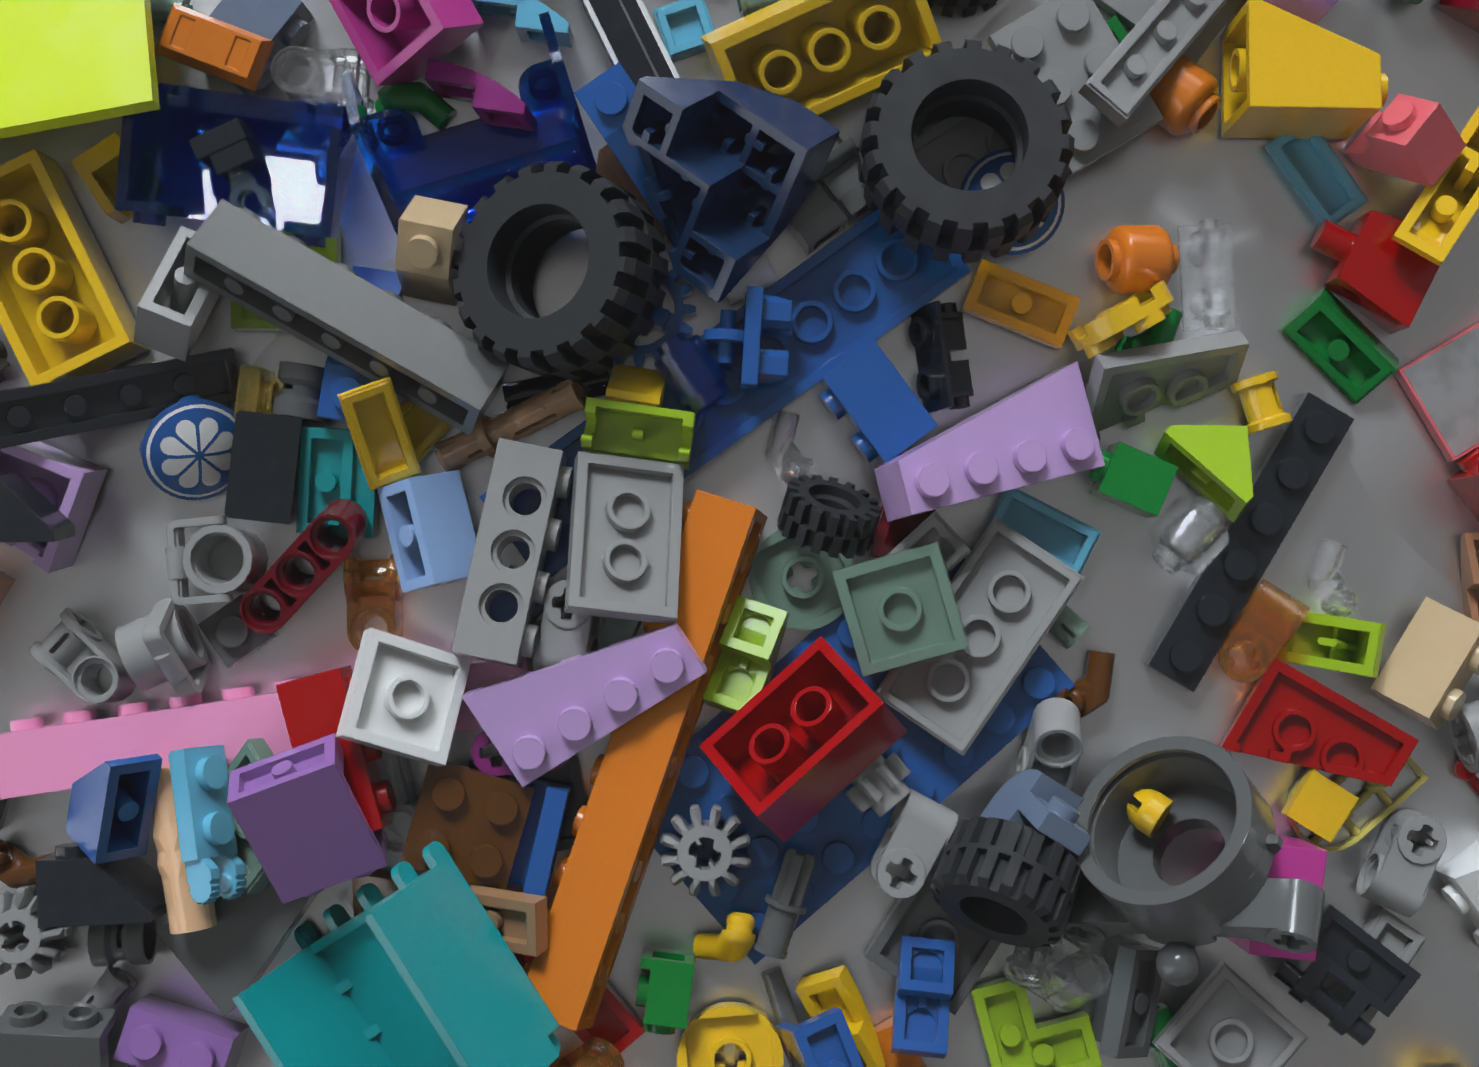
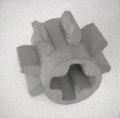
(880, 785)

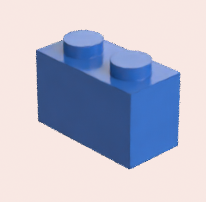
(875, 404)

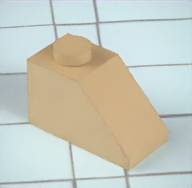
(427, 248)

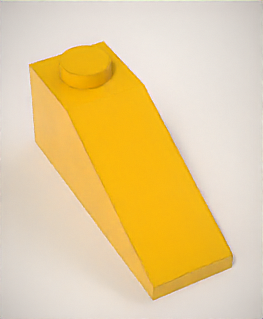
(1446, 207)

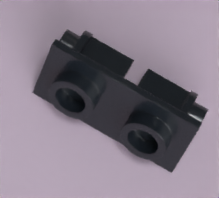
(934, 334)

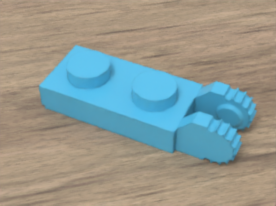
(206, 824)

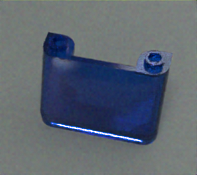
(303, 144)

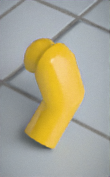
(731, 944)

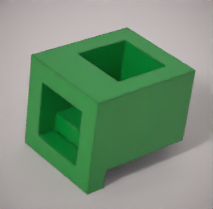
(666, 990)

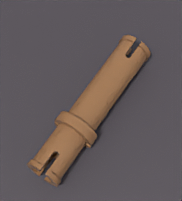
(511, 424)

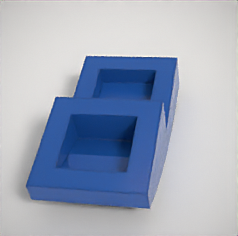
(923, 997)

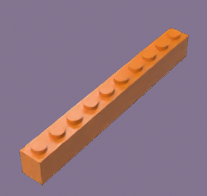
(640, 774)

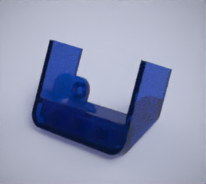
(470, 157)

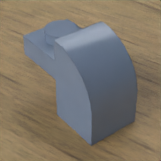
(1042, 805)

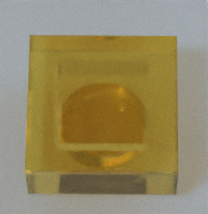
(256, 390)

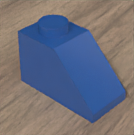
(114, 808)

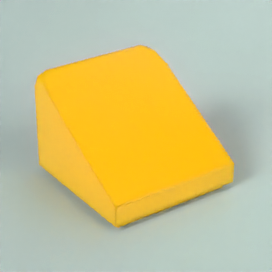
(636, 386)

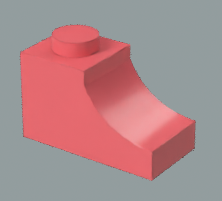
(1408, 141)

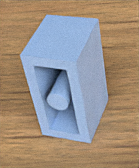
(429, 529)

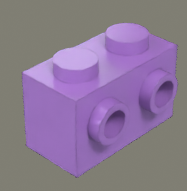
(178, 1035)

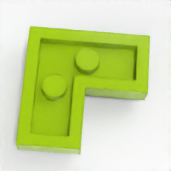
(1016, 1040)

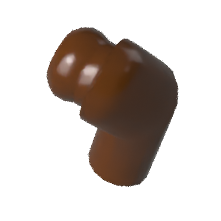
(1095, 687)
(17, 867)

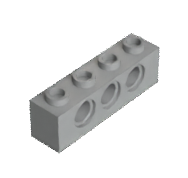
(514, 469)

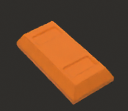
(214, 47)

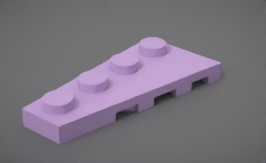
(566, 707)

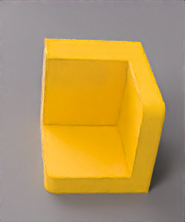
(99, 172)

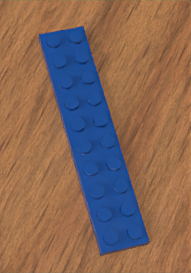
(840, 303)

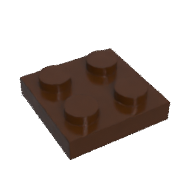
(475, 820)

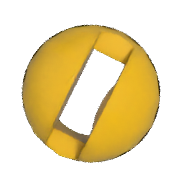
(1151, 813)

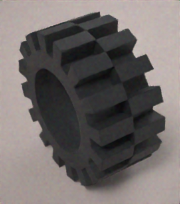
(828, 516)

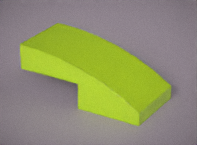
(747, 654)

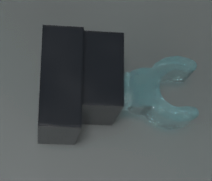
(234, 155)

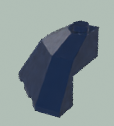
(723, 170)

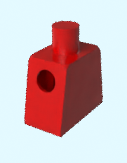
(1375, 271)

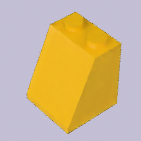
(1294, 78)

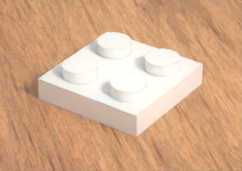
(404, 697)

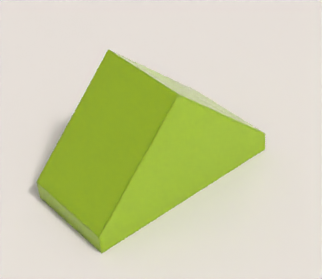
(1212, 462)
(1336, 645)

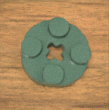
(769, 582)

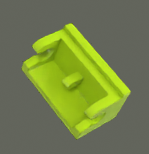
(638, 431)

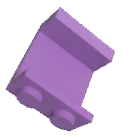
(305, 820)

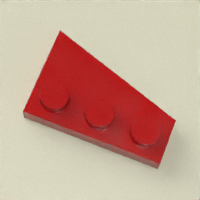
(1315, 727)

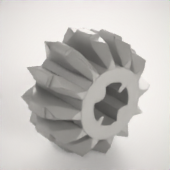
(722, 843)
(42, 944)

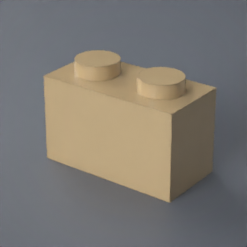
(1431, 665)

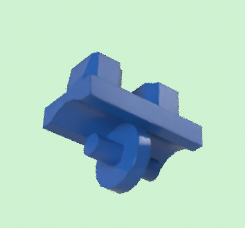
(760, 313)

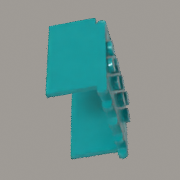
(403, 984)

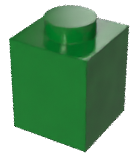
(1132, 479)

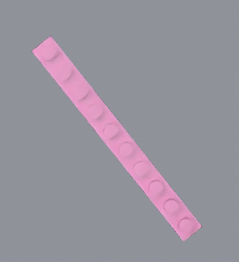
(56, 756)

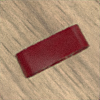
(290, 585)

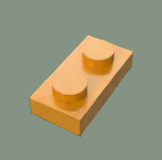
(1020, 304)

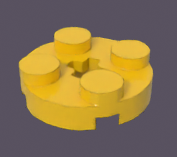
(1138, 310)
(730, 1024)

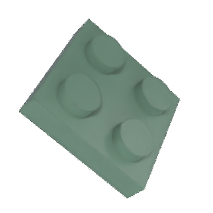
(900, 608)

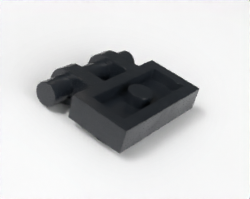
(1361, 964)

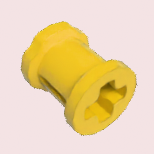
(1261, 402)

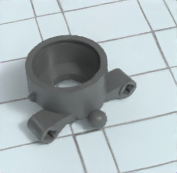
(1228, 899)

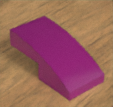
(490, 99)

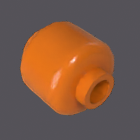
(1186, 97)
(1136, 258)

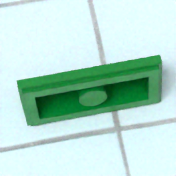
(1341, 345)

